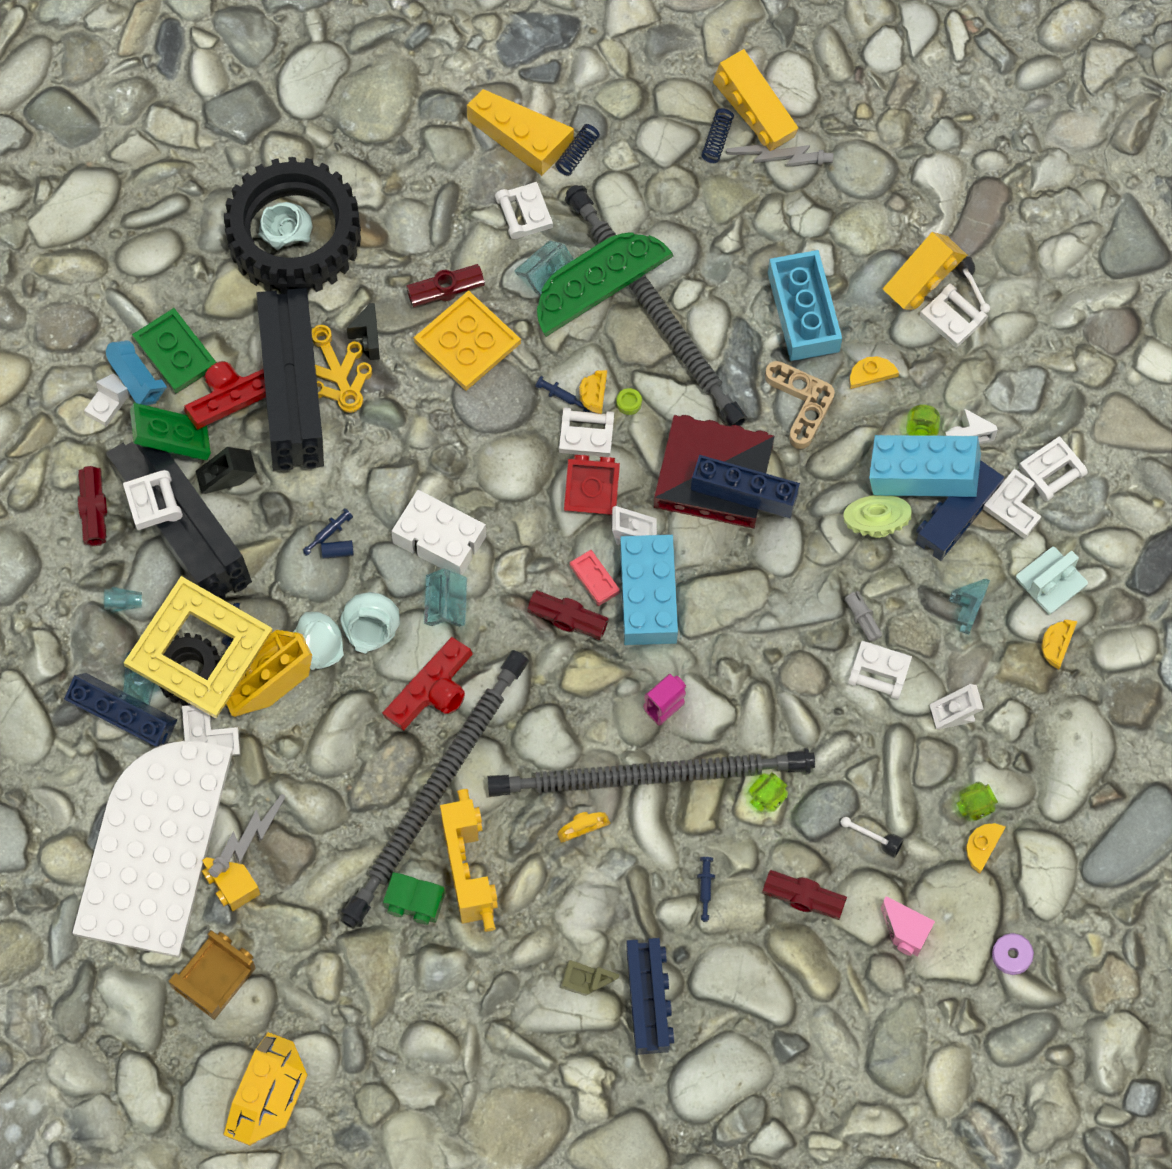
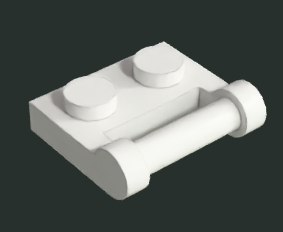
(531, 207)
(948, 321)
(586, 440)
(1048, 461)
(143, 501)
(881, 663)

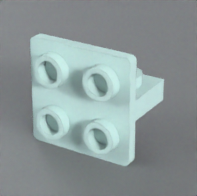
(1052, 579)

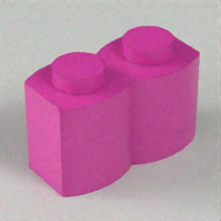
(665, 698)

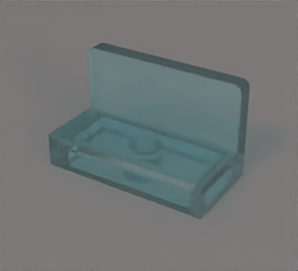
(543, 264)
(445, 598)

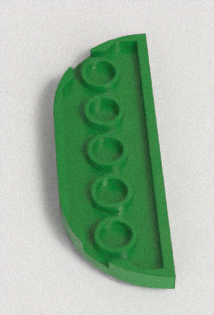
(597, 277)

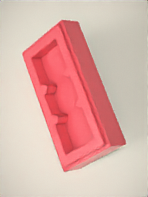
(594, 577)

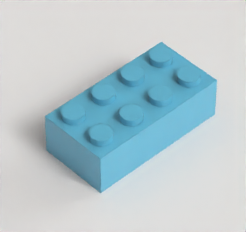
(804, 305)
(925, 465)
(648, 590)

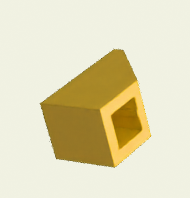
(234, 886)

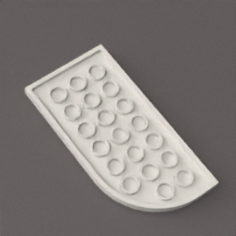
(154, 848)

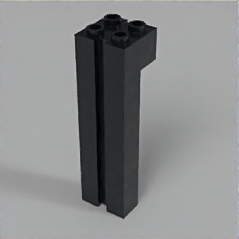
(290, 380)
(197, 537)

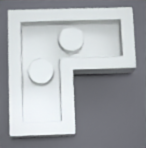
(1008, 507)
(198, 728)

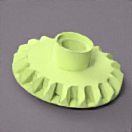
(877, 515)

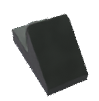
(365, 327)

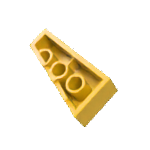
(754, 100)
(520, 130)

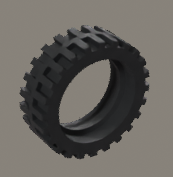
(285, 180)

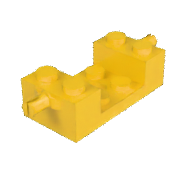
(474, 896)

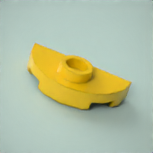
(871, 371)
(592, 391)
(1056, 641)
(583, 824)
(982, 843)

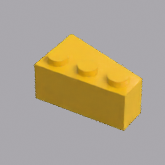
(924, 270)

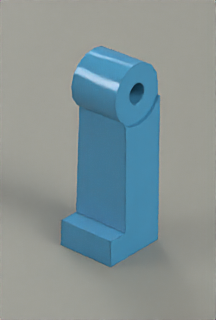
(133, 373)

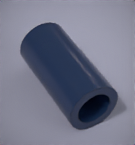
(337, 549)

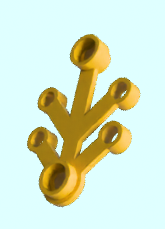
(339, 374)

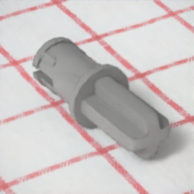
(863, 616)

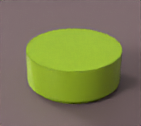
(629, 401)

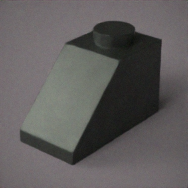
(226, 470)

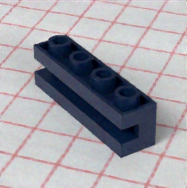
(745, 486)
(957, 514)
(120, 709)
(648, 996)

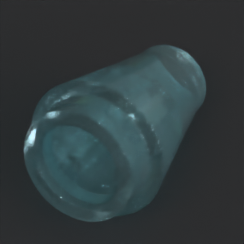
(121, 599)

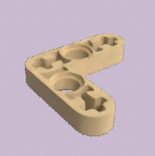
(808, 394)

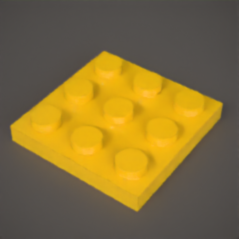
(467, 340)

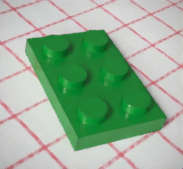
(174, 350)
(168, 432)

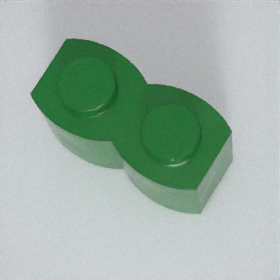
(414, 898)

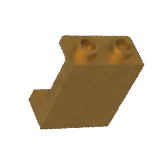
(214, 974)

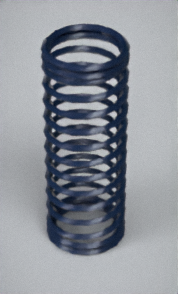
(718, 117)
(588, 135)

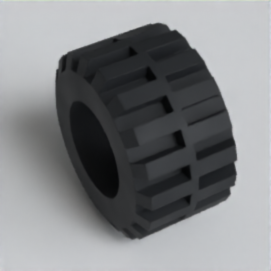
(192, 649)

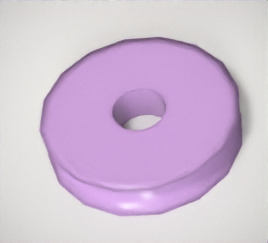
(1012, 965)

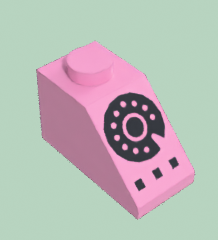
(906, 926)

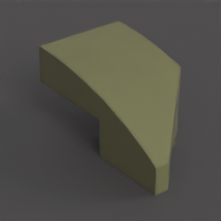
(584, 979)

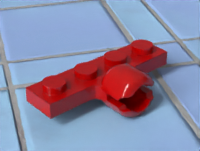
(228, 395)
(432, 686)

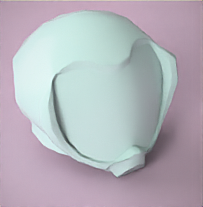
(285, 225)
(370, 621)
(322, 639)

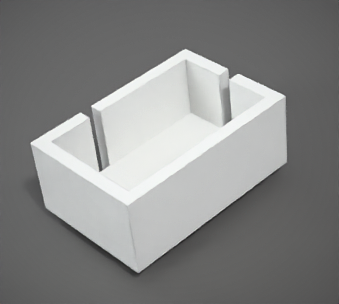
(440, 532)

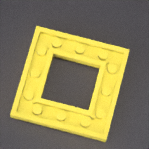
(209, 694)

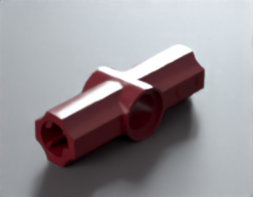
(459, 280)
(92, 506)
(568, 614)
(804, 894)

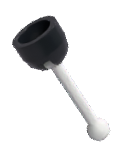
(966, 269)
(890, 843)

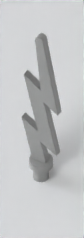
(797, 154)
(221, 863)

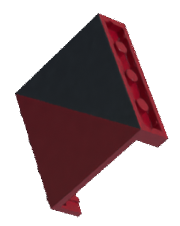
(708, 438)

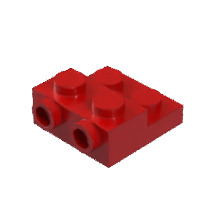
(591, 485)

